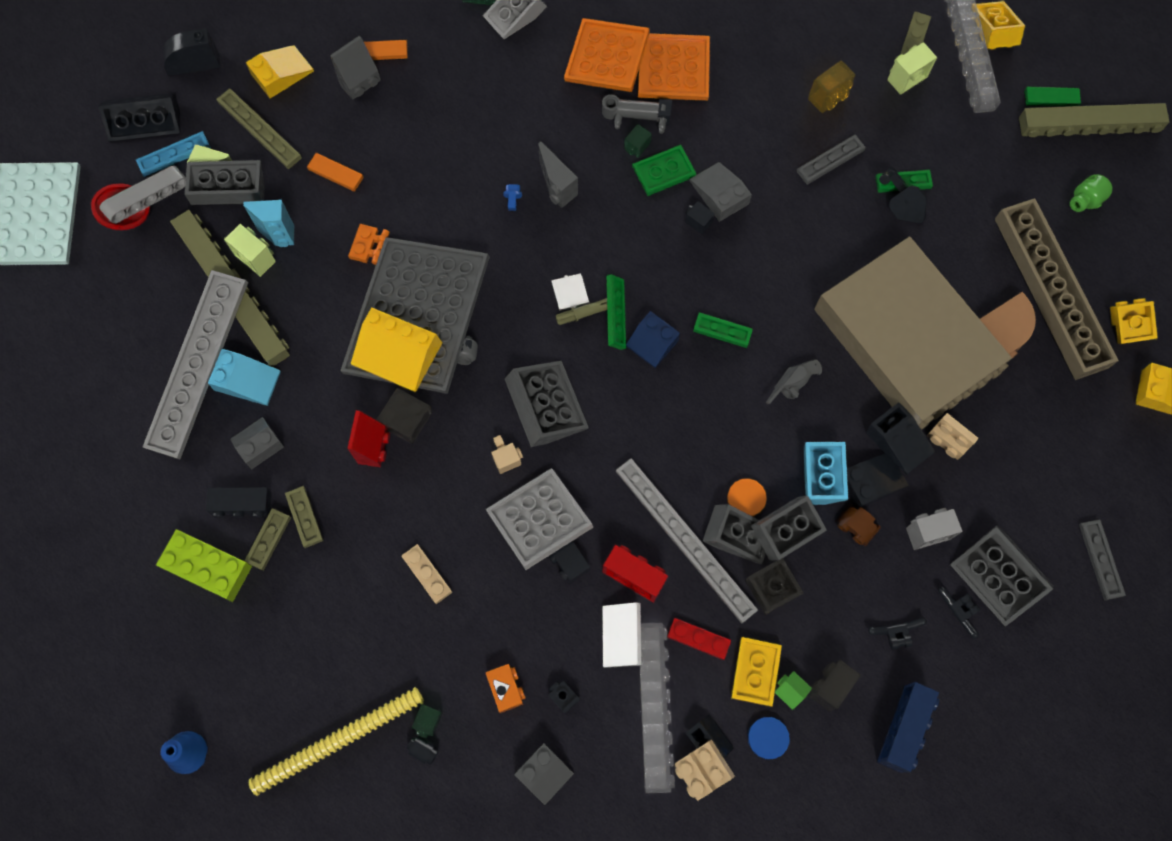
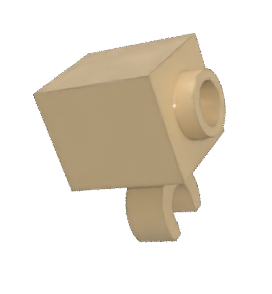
(506, 456)

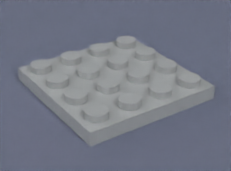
(539, 518)

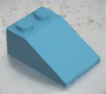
(243, 377)

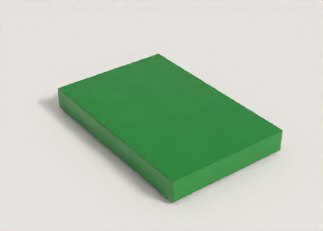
(664, 170)

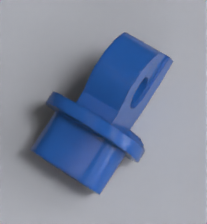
(512, 193)

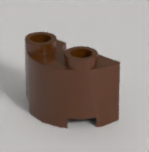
(859, 523)

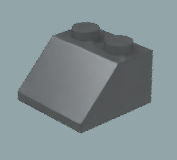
(256, 443)
(544, 774)

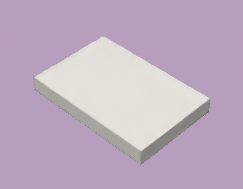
(622, 635)

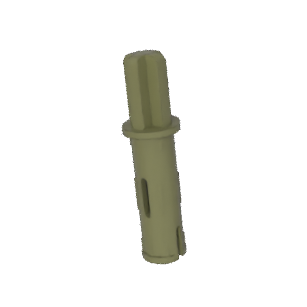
(581, 312)

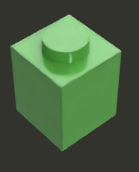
(792, 689)

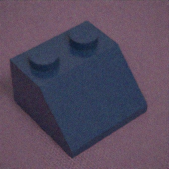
(653, 339)

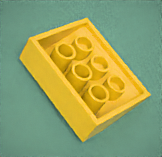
(395, 349)

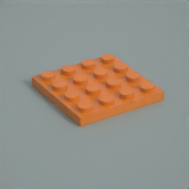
(607, 55)
(675, 67)

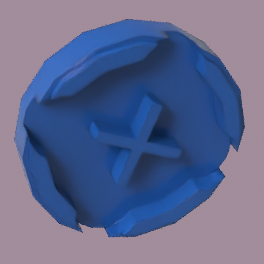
(768, 738)

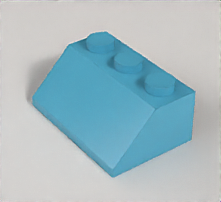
(272, 221)
(825, 472)

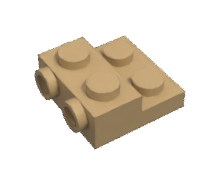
(952, 436)
(703, 770)

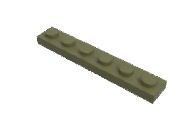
(259, 129)

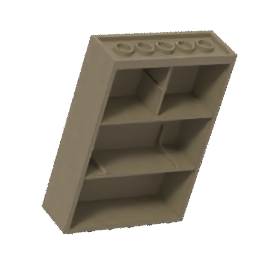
(912, 333)

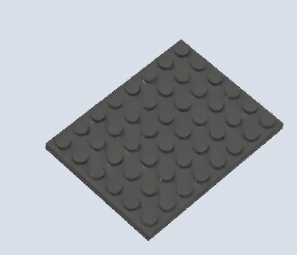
(429, 289)

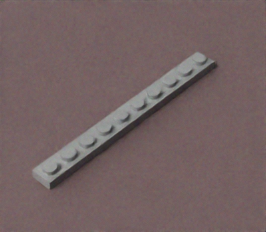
(686, 541)

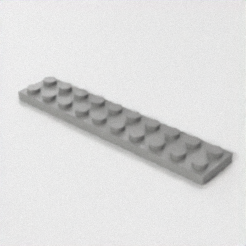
(195, 364)

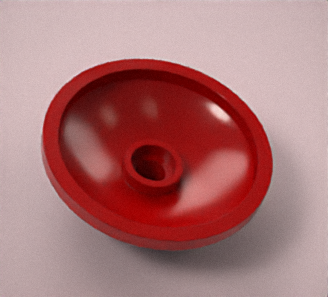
(126, 224)

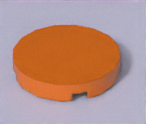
(747, 496)

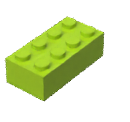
(204, 565)

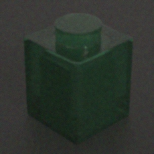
(637, 141)
(426, 721)

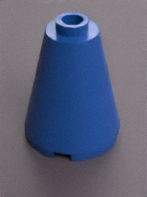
(185, 752)

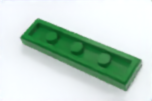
(616, 312)

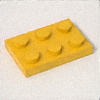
(756, 672)

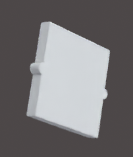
(570, 292)

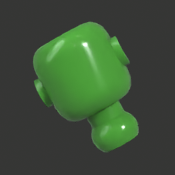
(1091, 193)

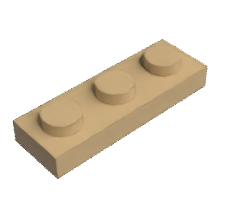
(426, 574)

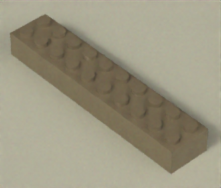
(1055, 289)

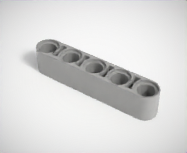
(143, 194)

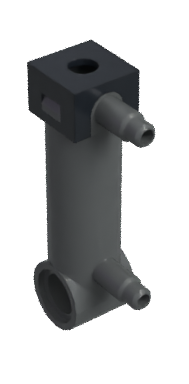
(637, 109)

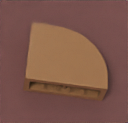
(1012, 323)

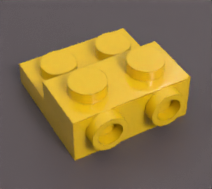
(1134, 321)

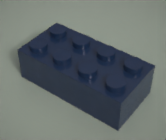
(908, 728)

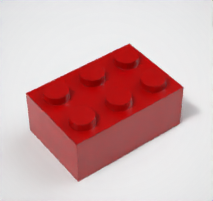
(635, 572)

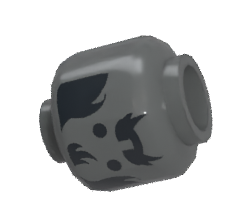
(468, 352)

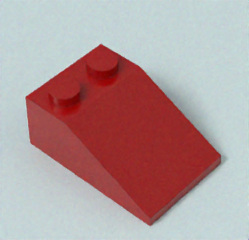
(368, 440)

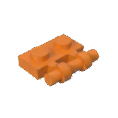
(364, 242)

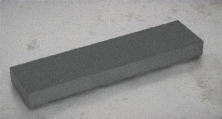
(830, 159)
(1102, 560)

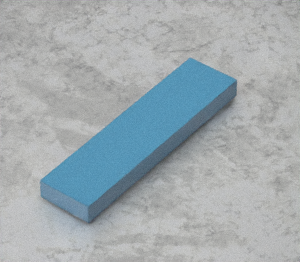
(171, 154)

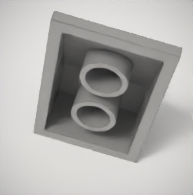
(512, 15)

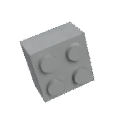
(934, 528)

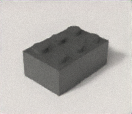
(788, 528)

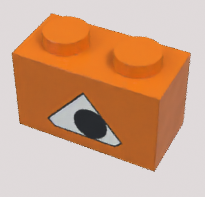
(504, 688)

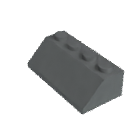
(224, 182)

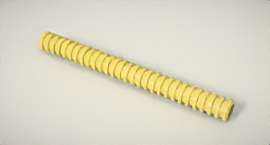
(336, 741)

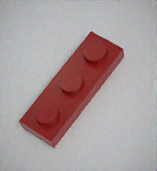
(699, 639)

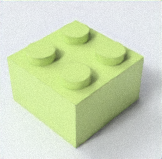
(911, 68)
(250, 249)

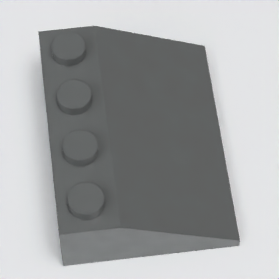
(545, 402)
(1002, 575)

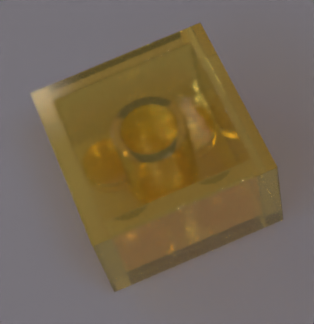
(831, 87)

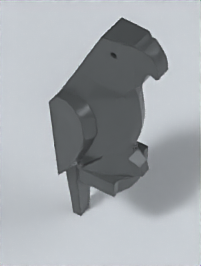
(795, 379)

